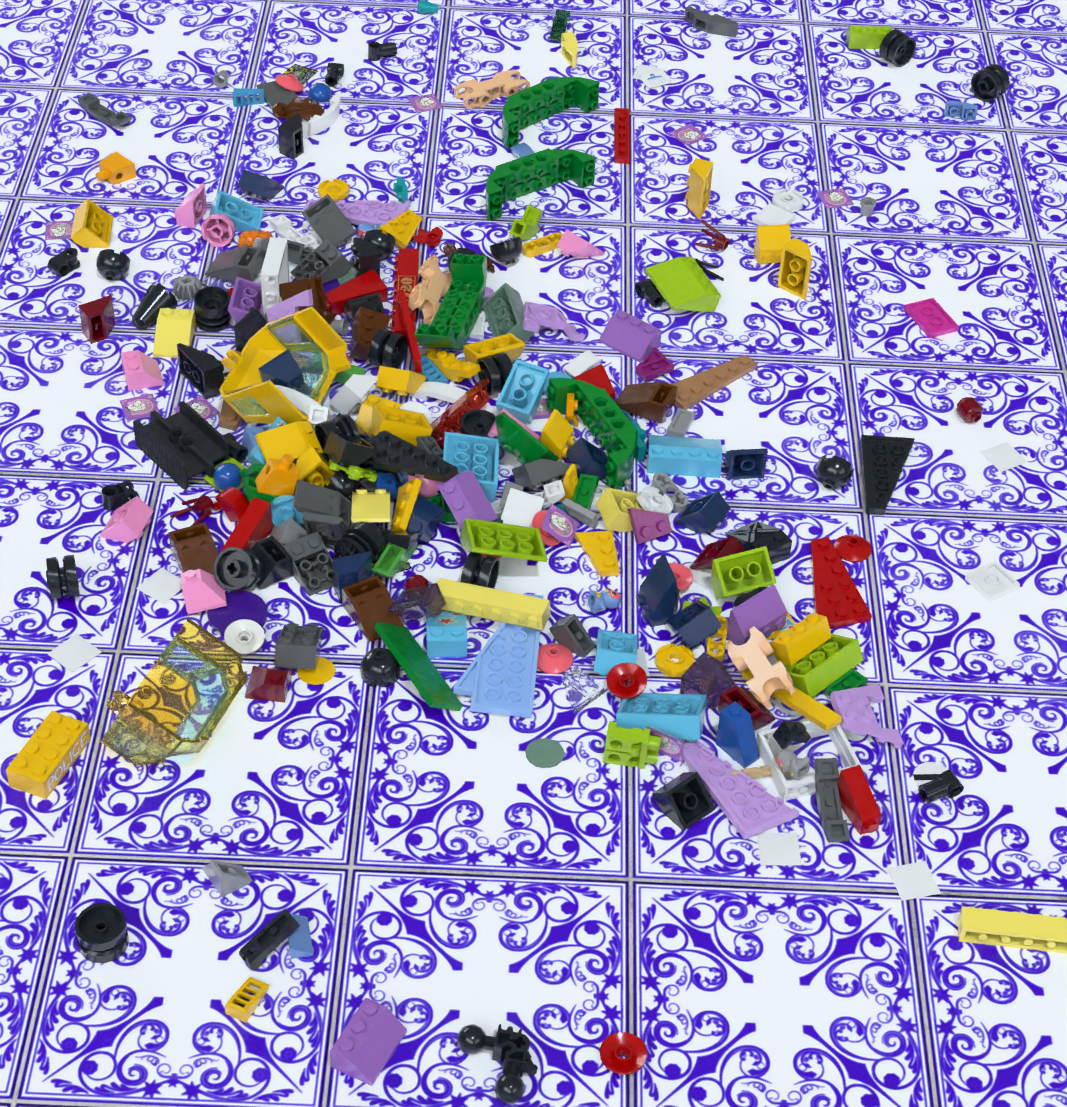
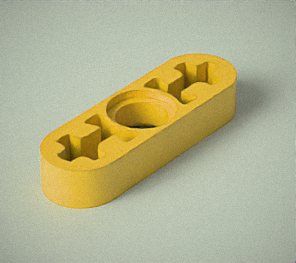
(536, 248)
(720, 645)

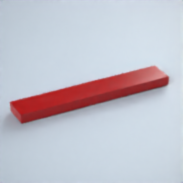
(622, 135)
(409, 331)

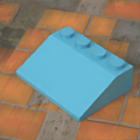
(474, 454)
(684, 456)
(670, 713)

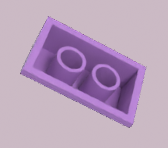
(244, 298)
(630, 336)
(467, 498)
(762, 611)
(367, 1042)

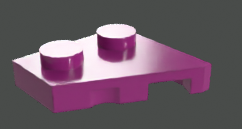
(654, 366)
(648, 524)

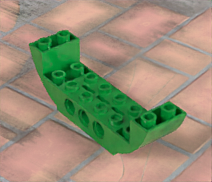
(545, 101)
(536, 173)
(459, 306)
(603, 420)

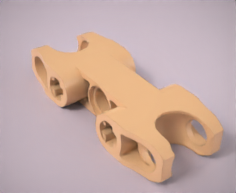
(483, 92)
(428, 293)
(766, 676)

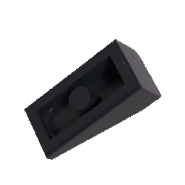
(404, 539)

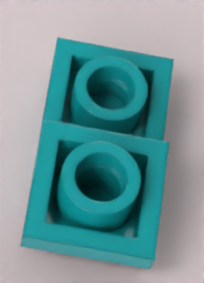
(401, 190)
(641, 446)

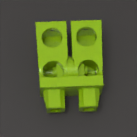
(630, 746)

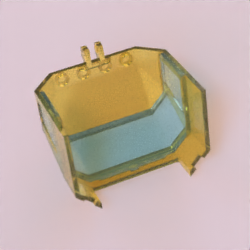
(177, 699)

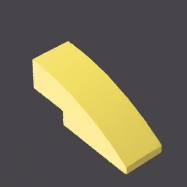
(569, 48)

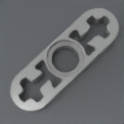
(669, 485)

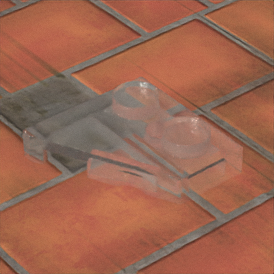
(580, 688)

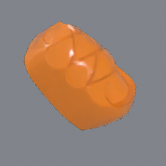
(248, 237)

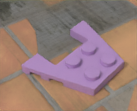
(290, 305)
(541, 315)
(858, 715)

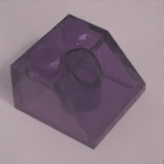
(418, 602)
(708, 678)

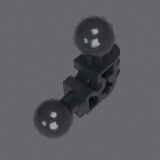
(506, 1046)

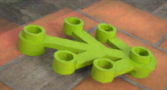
(354, 471)

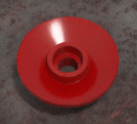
(852, 548)
(623, 674)
(624, 1045)

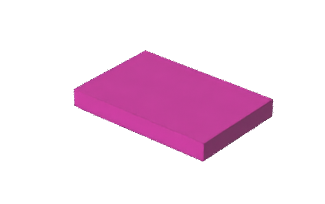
(931, 318)

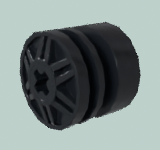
(212, 309)
(342, 424)
(361, 539)

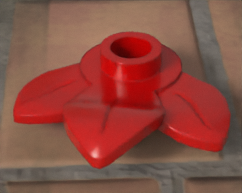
(429, 238)

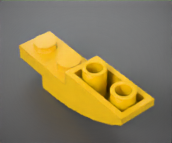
(450, 366)

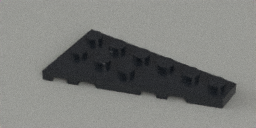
(400, 455)
(881, 467)

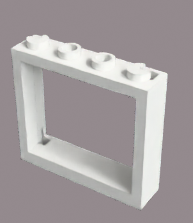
(277, 267)
(795, 788)

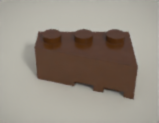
(363, 330)

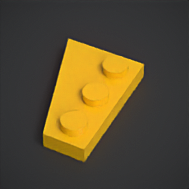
(402, 227)
(404, 504)
(601, 551)

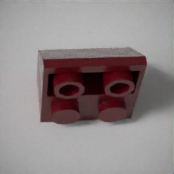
(97, 319)
(759, 714)

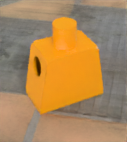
(116, 169)
(278, 477)

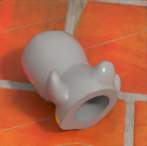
(791, 764)

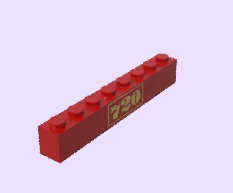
(404, 279)

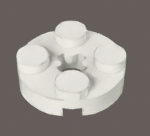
(787, 200)
(653, 501)

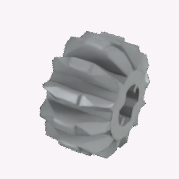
(186, 287)

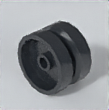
(897, 48)
(990, 82)
(387, 349)
(496, 370)
(477, 423)
(238, 568)
(480, 570)
(61, 577)
(101, 932)

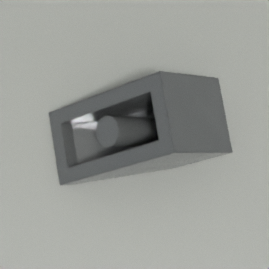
(571, 634)

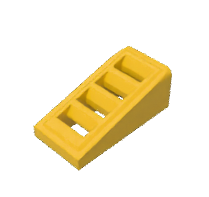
(570, 482)
(244, 1013)

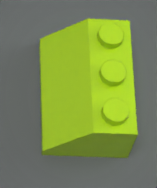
(865, 36)
(742, 573)

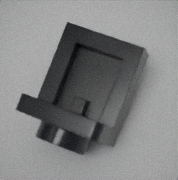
(791, 732)

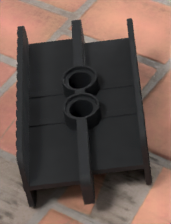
(181, 444)

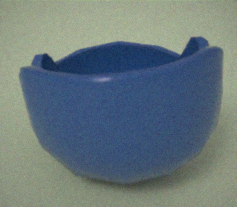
(319, 92)
(227, 476)

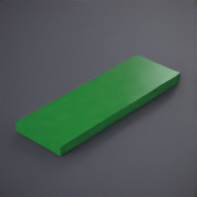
(418, 667)

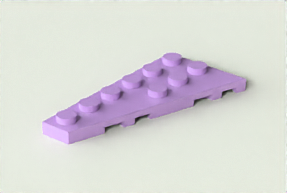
(369, 210)
(738, 795)

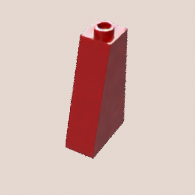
(358, 287)
(253, 526)

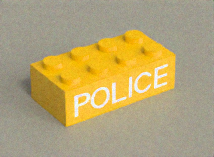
(48, 755)

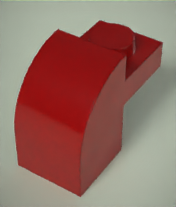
(232, 502)

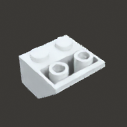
(353, 393)

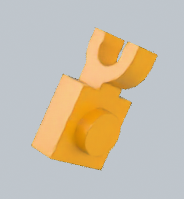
(571, 407)

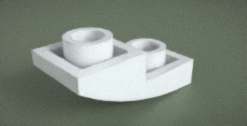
(581, 364)

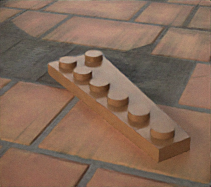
(706, 383)

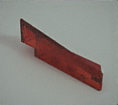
(450, 419)

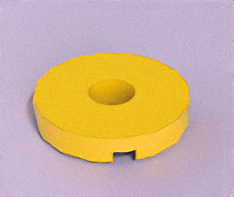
(335, 189)
(669, 667)

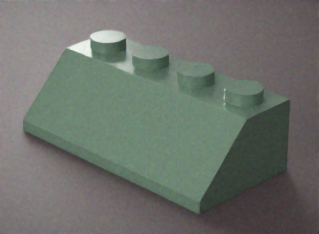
(505, 313)

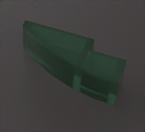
(560, 24)

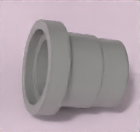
(220, 82)
(867, 206)
(340, 326)

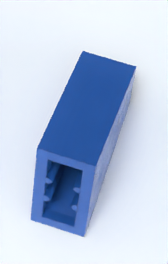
(737, 735)

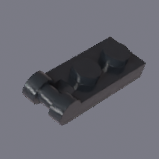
(268, 939)

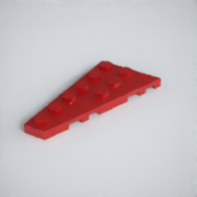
(834, 588)

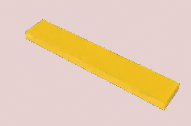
(805, 706)

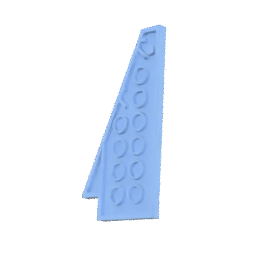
(503, 672)

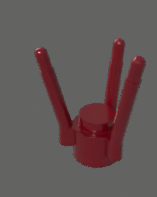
(719, 240)
(201, 505)

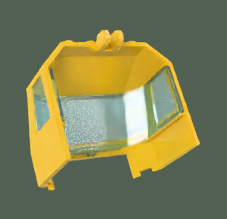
(313, 346)

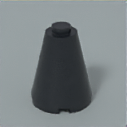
(150, 305)

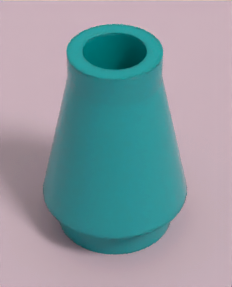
(426, 7)

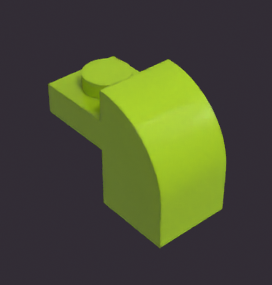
(527, 226)

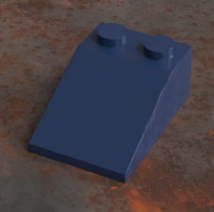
(658, 594)

